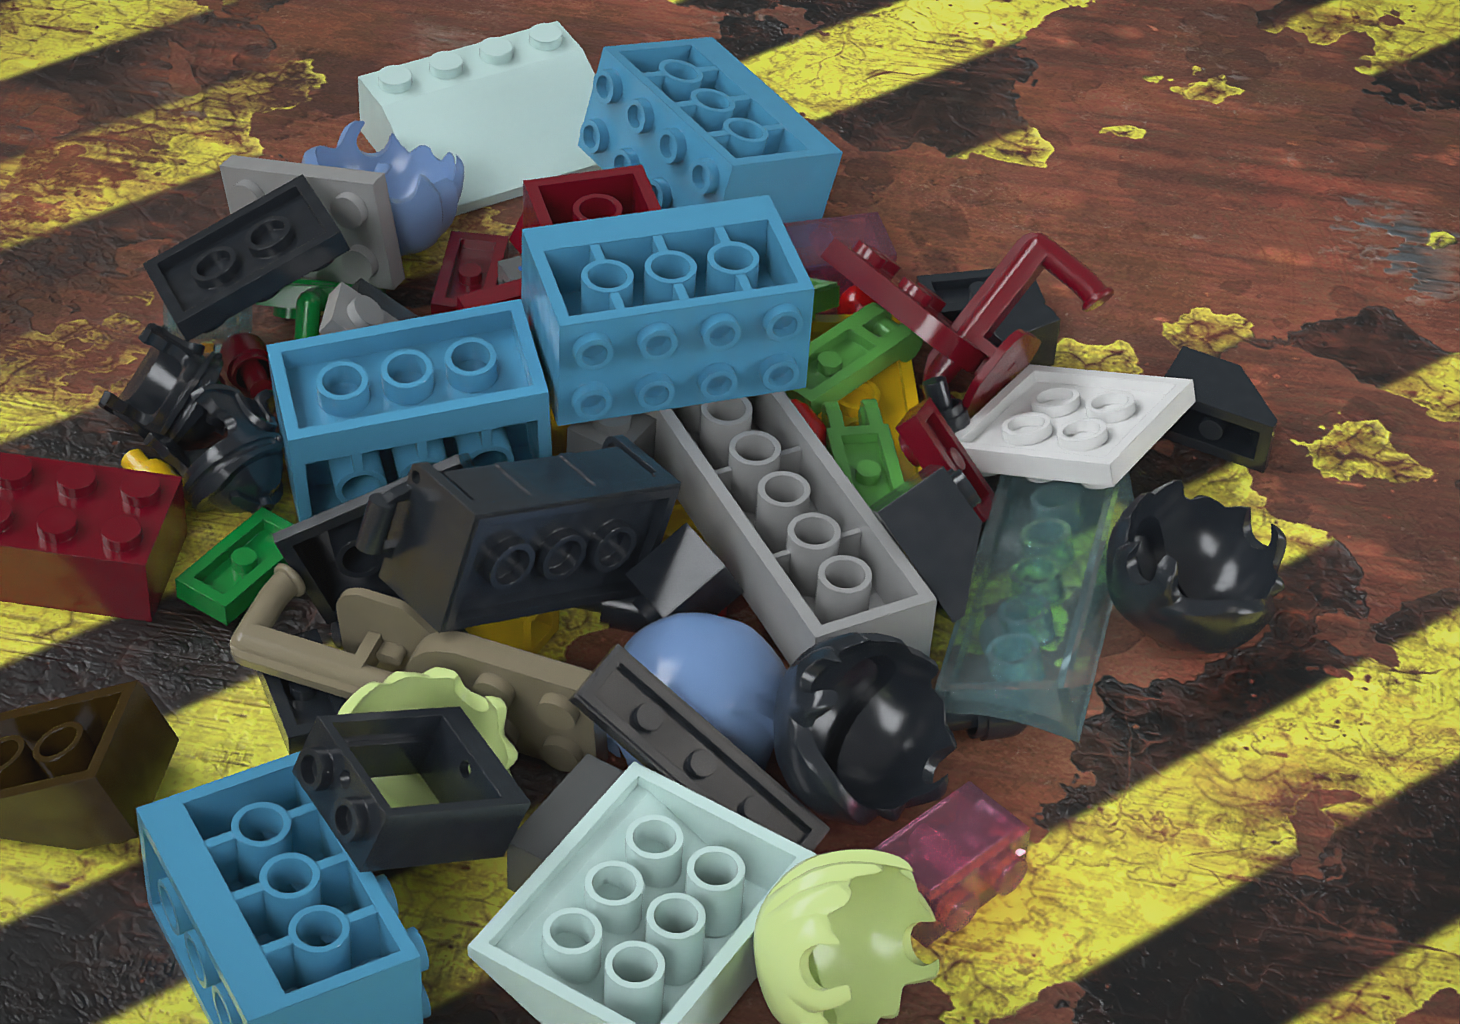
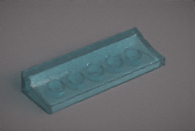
(1035, 606)

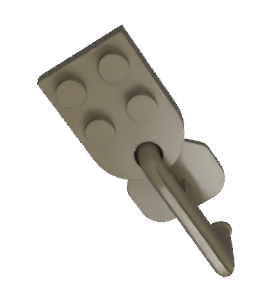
(390, 636)

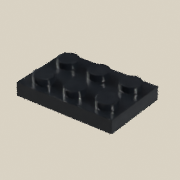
(246, 257)

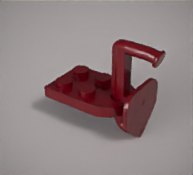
(966, 340)

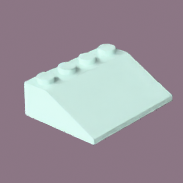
(498, 104)
(639, 911)

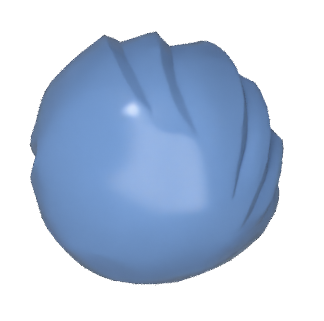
(419, 185)
(718, 671)

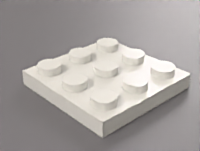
(1074, 424)

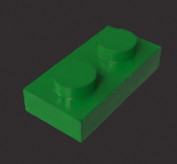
(235, 569)

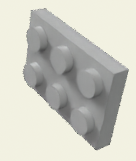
(353, 199)

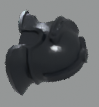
(162, 387)
(242, 468)

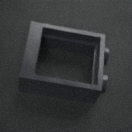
(475, 809)

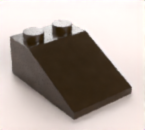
(82, 767)

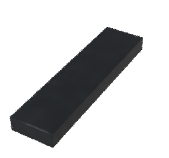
(686, 748)

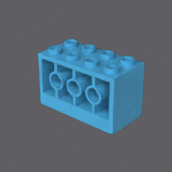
(705, 129)
(666, 308)
(407, 393)
(274, 908)

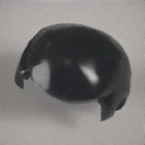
(1192, 571)
(861, 728)

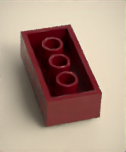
(88, 536)

